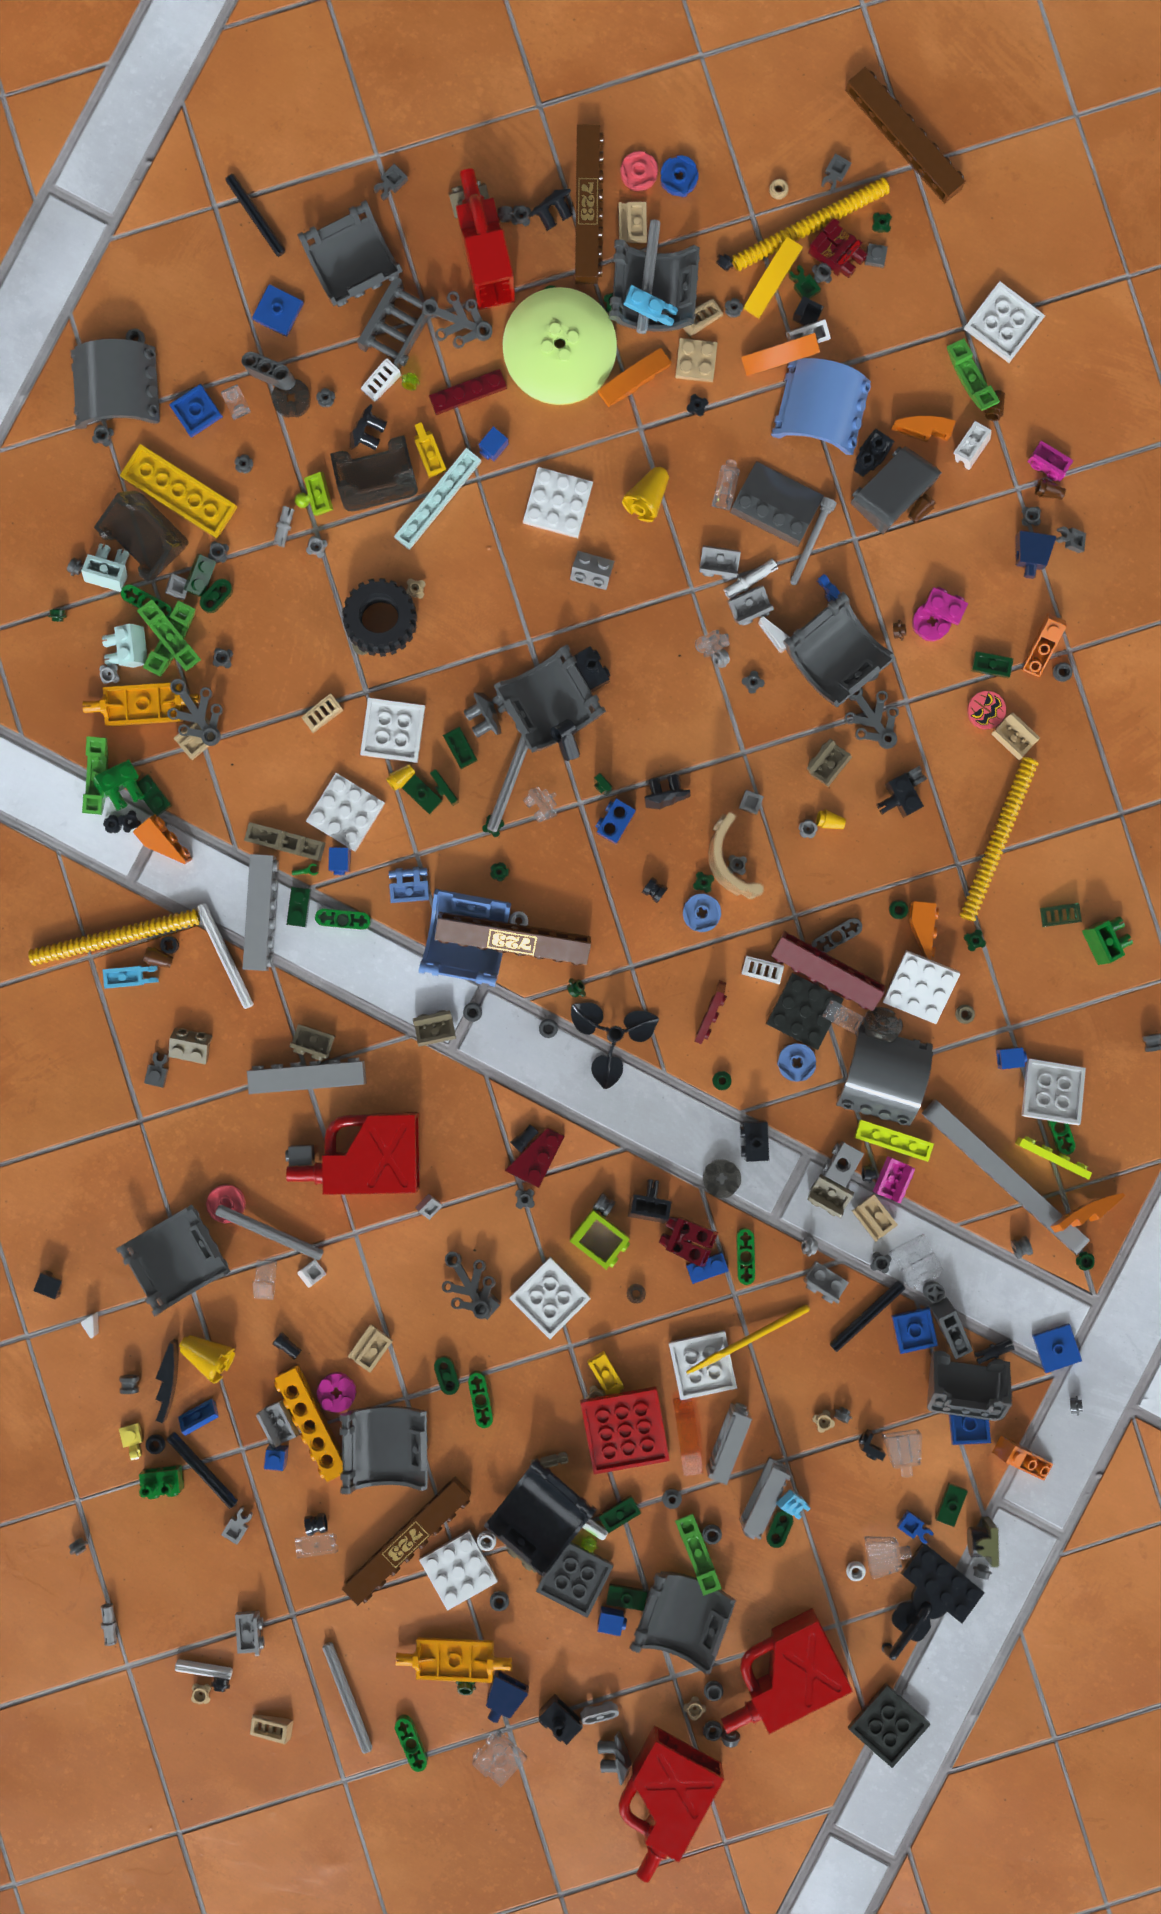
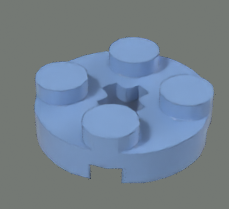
(706, 903)
(807, 1060)

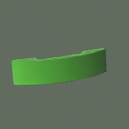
(970, 375)
(168, 635)
(161, 658)
(96, 763)
(698, 1554)

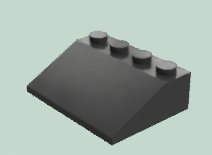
(776, 504)

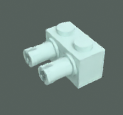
(104, 572)
(130, 646)

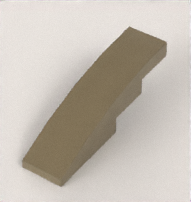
(284, 841)

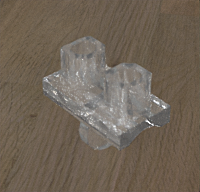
(712, 643)
(544, 801)

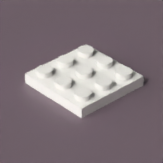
(1004, 322)
(558, 502)
(392, 730)
(345, 812)
(921, 987)
(1053, 1091)
(549, 1297)
(709, 1379)
(458, 1569)

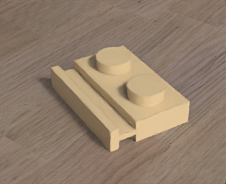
(633, 222)
(193, 745)
(874, 1217)
(370, 1348)

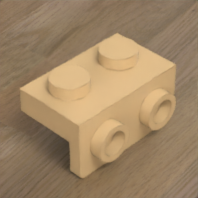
(1015, 735)

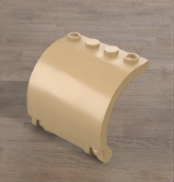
(718, 866)

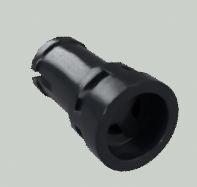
(522, 1140)
(286, 1345)

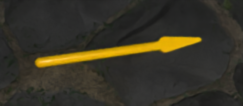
(750, 1338)

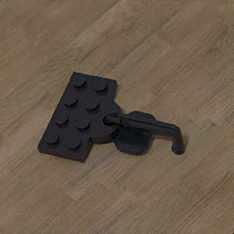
(934, 1583)

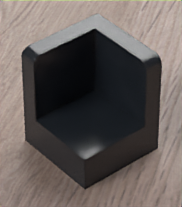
(807, 312)
(48, 1285)

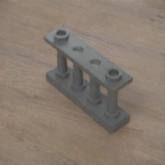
(377, 324)

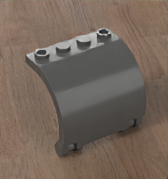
(350, 256)
(673, 282)
(114, 381)
(837, 652)
(548, 697)
(887, 1078)
(174, 1259)
(384, 1448)
(684, 1620)

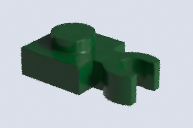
(806, 285)

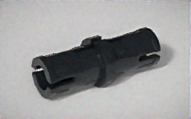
(994, 1351)

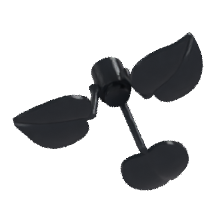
(639, 1026)

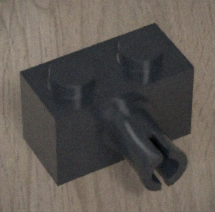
(591, 669)
(902, 795)
(755, 1141)
(649, 1206)
(560, 1719)

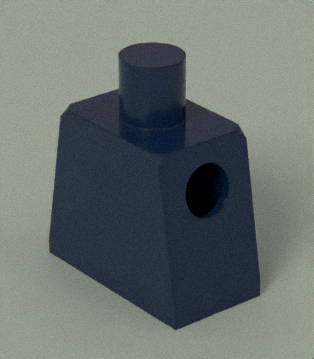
(1033, 551)
(505, 1696)

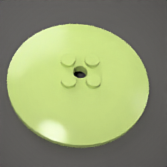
(563, 373)

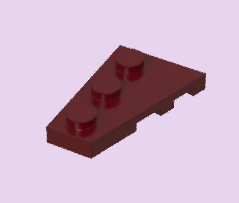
(712, 1014)
(537, 1158)

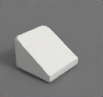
(311, 1273)
(91, 1325)

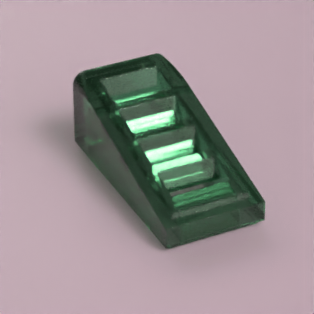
(1076, 906)

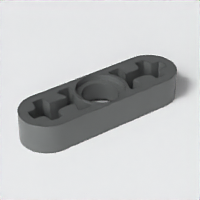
(846, 924)

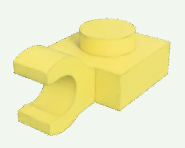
(132, 1436)

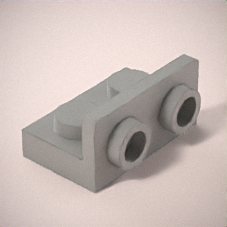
(826, 1282)

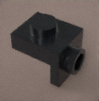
(871, 1450)

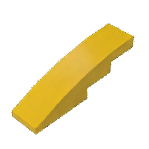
(773, 277)

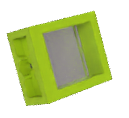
(600, 1239)

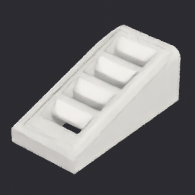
(386, 364)
(773, 633)
(777, 979)

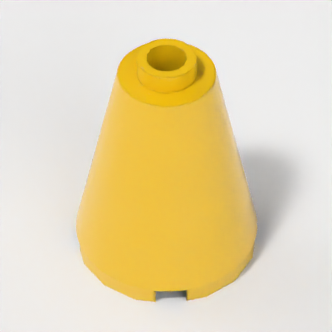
(647, 495)
(207, 1356)

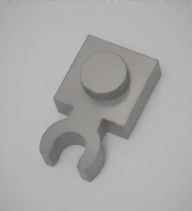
(236, 1528)

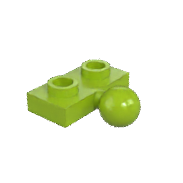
(317, 494)

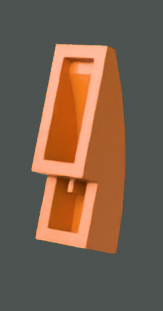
(925, 426)

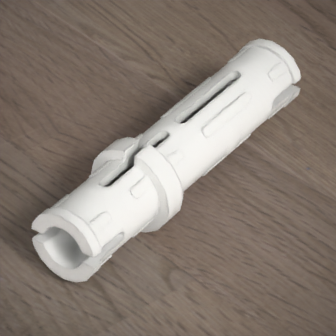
(743, 583)

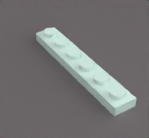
(437, 499)

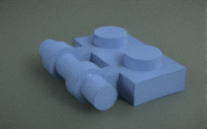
(409, 891)

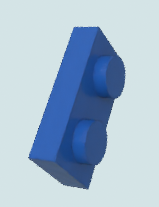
(715, 1266)
(198, 1417)

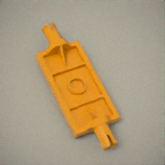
(138, 704)
(454, 1660)

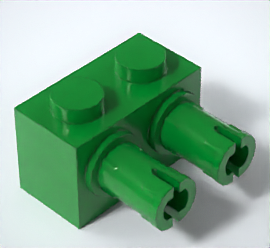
(116, 779)
(1104, 942)
(161, 1481)

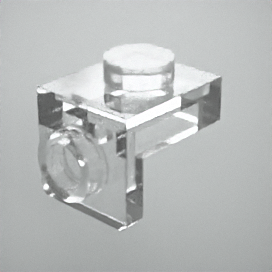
(235, 402)

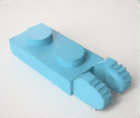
(649, 305)
(127, 976)
(793, 1504)

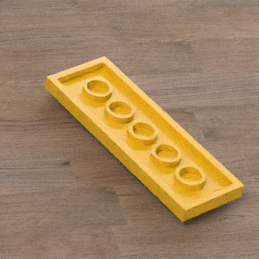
(178, 491)

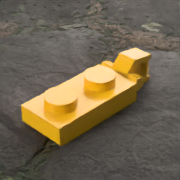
(429, 451)
(605, 1373)

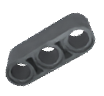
(268, 370)

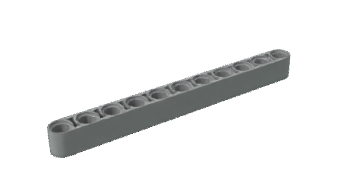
(1002, 1174)

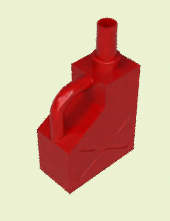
(484, 246)
(378, 1161)
(800, 1676)
(677, 1789)

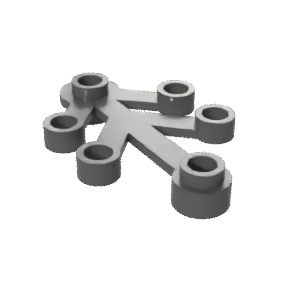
(460, 320)
(197, 715)
(874, 720)
(470, 1287)

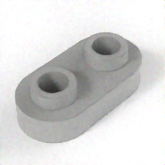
(600, 1713)

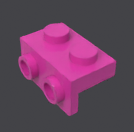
(1050, 461)
(945, 605)
(894, 1179)

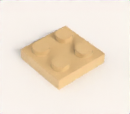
(696, 360)

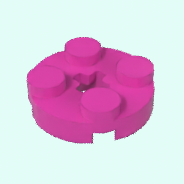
(925, 630)
(344, 1384)

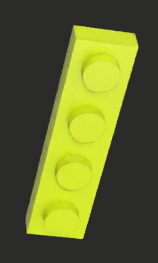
(894, 1140)
(1061, 1160)

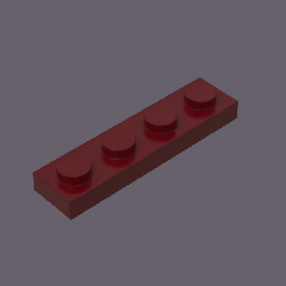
(468, 392)

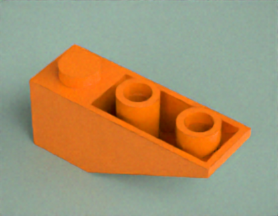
(1044, 644)
(158, 838)
(922, 922)
(1022, 1458)

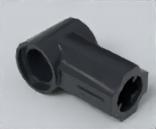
(564, 735)

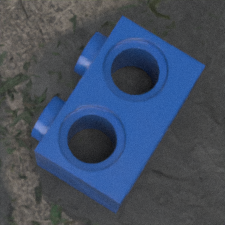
(619, 823)

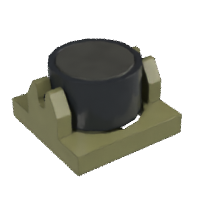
(984, 1541)

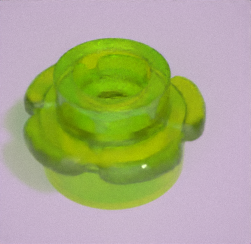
(410, 381)
(589, 1544)

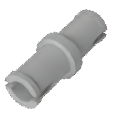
(283, 526)
(108, 1624)

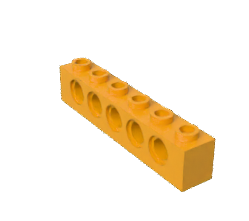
(295, 1377)

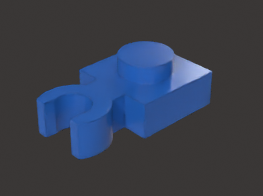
(830, 589)
(913, 1526)

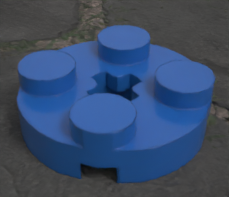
(677, 165)

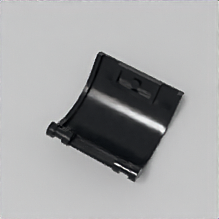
(539, 1518)

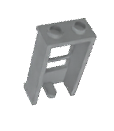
(729, 1443)
(764, 1498)

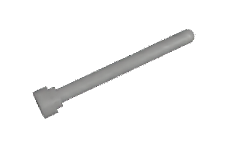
(827, 505)

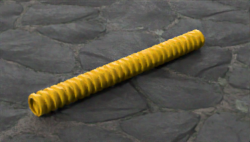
(812, 223)
(999, 838)
(114, 937)

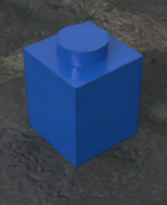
(493, 444)
(339, 860)
(1011, 1058)
(276, 1457)
(611, 1621)

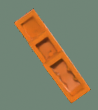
(780, 354)
(634, 377)
(1093, 1211)

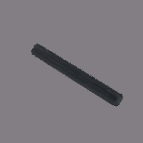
(255, 215)
(867, 1316)
(202, 1470)

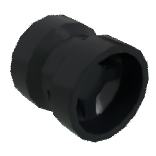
(655, 890)
(315, 1524)

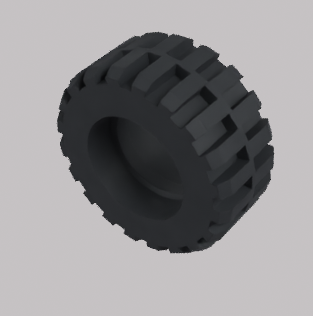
(374, 593)

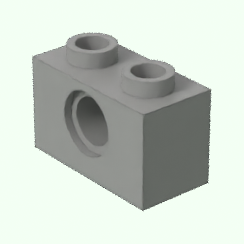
(852, 1158)

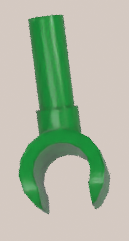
(305, 870)

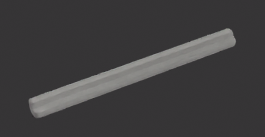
(649, 269)
(508, 786)
(269, 1232)
(347, 1697)

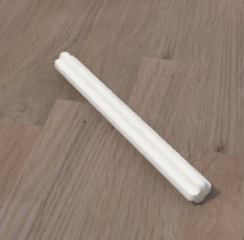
(224, 956)

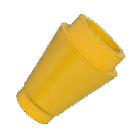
(400, 777)
(827, 819)

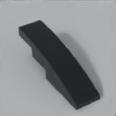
(168, 1375)

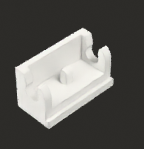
(972, 444)

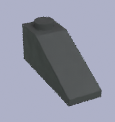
(951, 1327)

